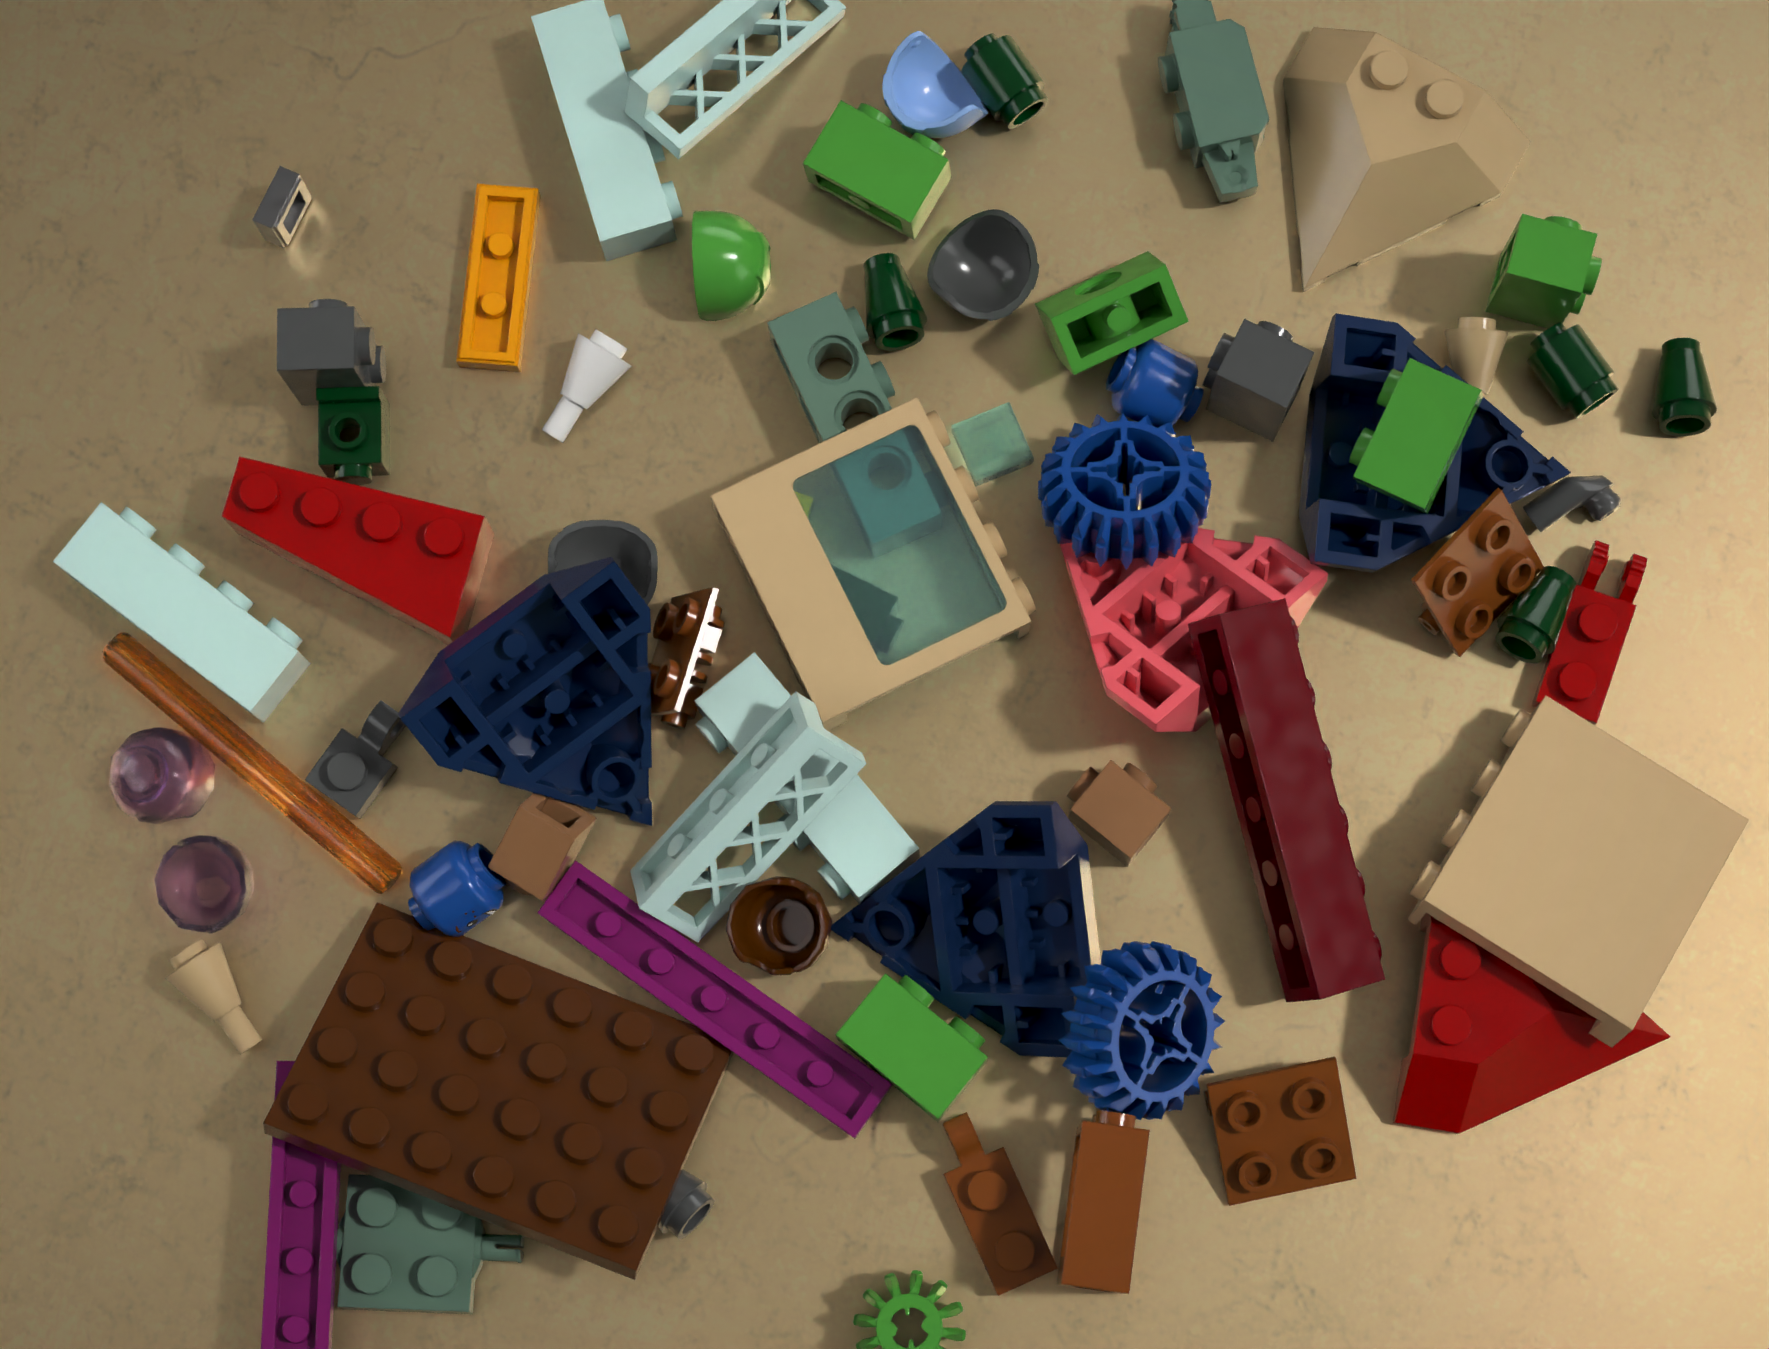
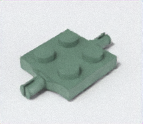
(411, 1251)

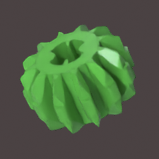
(931, 1324)

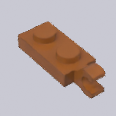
(996, 1211)

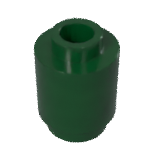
(1004, 80)
(1572, 369)

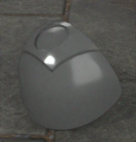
(985, 266)
(602, 539)

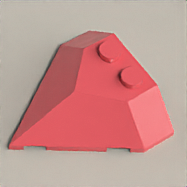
(1143, 614)

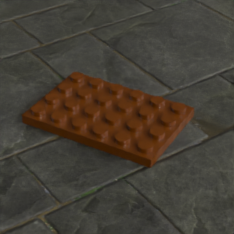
(501, 1090)

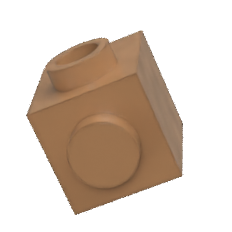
(1117, 809)
(541, 844)

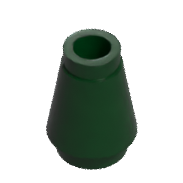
(892, 306)
(1683, 390)
(1537, 616)

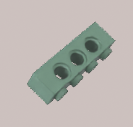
(825, 332)

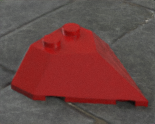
(1492, 1038)

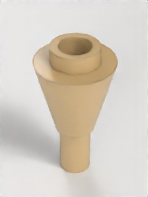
(1475, 350)
(207, 982)

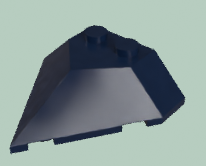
(1361, 527)
(549, 693)
(993, 923)

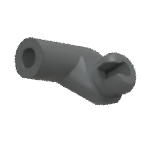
(1573, 493)

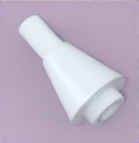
(591, 372)

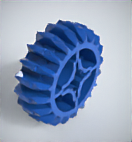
(1162, 484)
(1142, 1030)

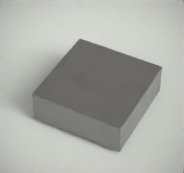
(282, 207)

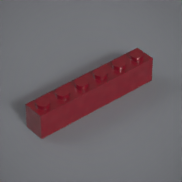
(1287, 801)

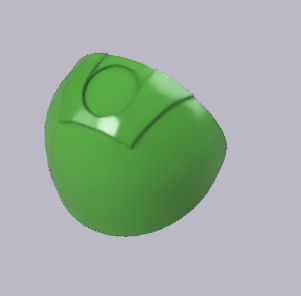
(728, 264)

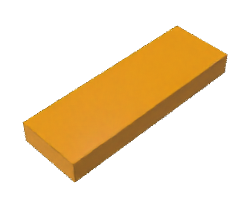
(498, 278)

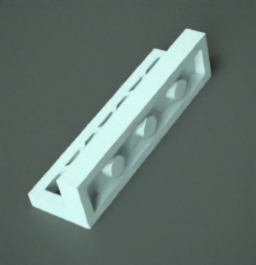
(708, 47)
(732, 802)

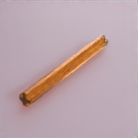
(252, 762)

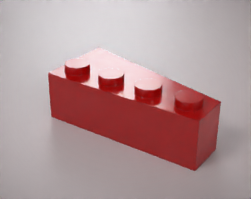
(374, 544)

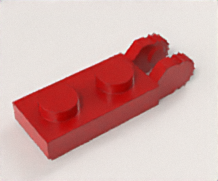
(1591, 637)

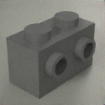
(326, 349)
(1256, 377)

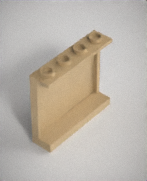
(1579, 864)

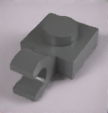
(353, 767)

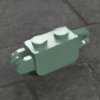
(1216, 95)

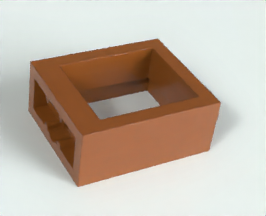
(1103, 1203)

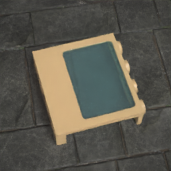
(872, 560)

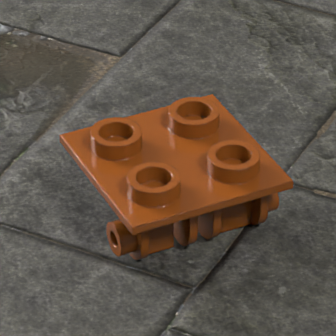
(1476, 574)
(682, 630)
(1281, 1130)

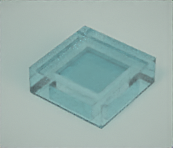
(992, 444)

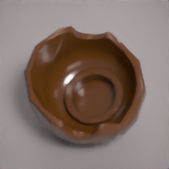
(779, 925)

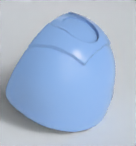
(929, 90)

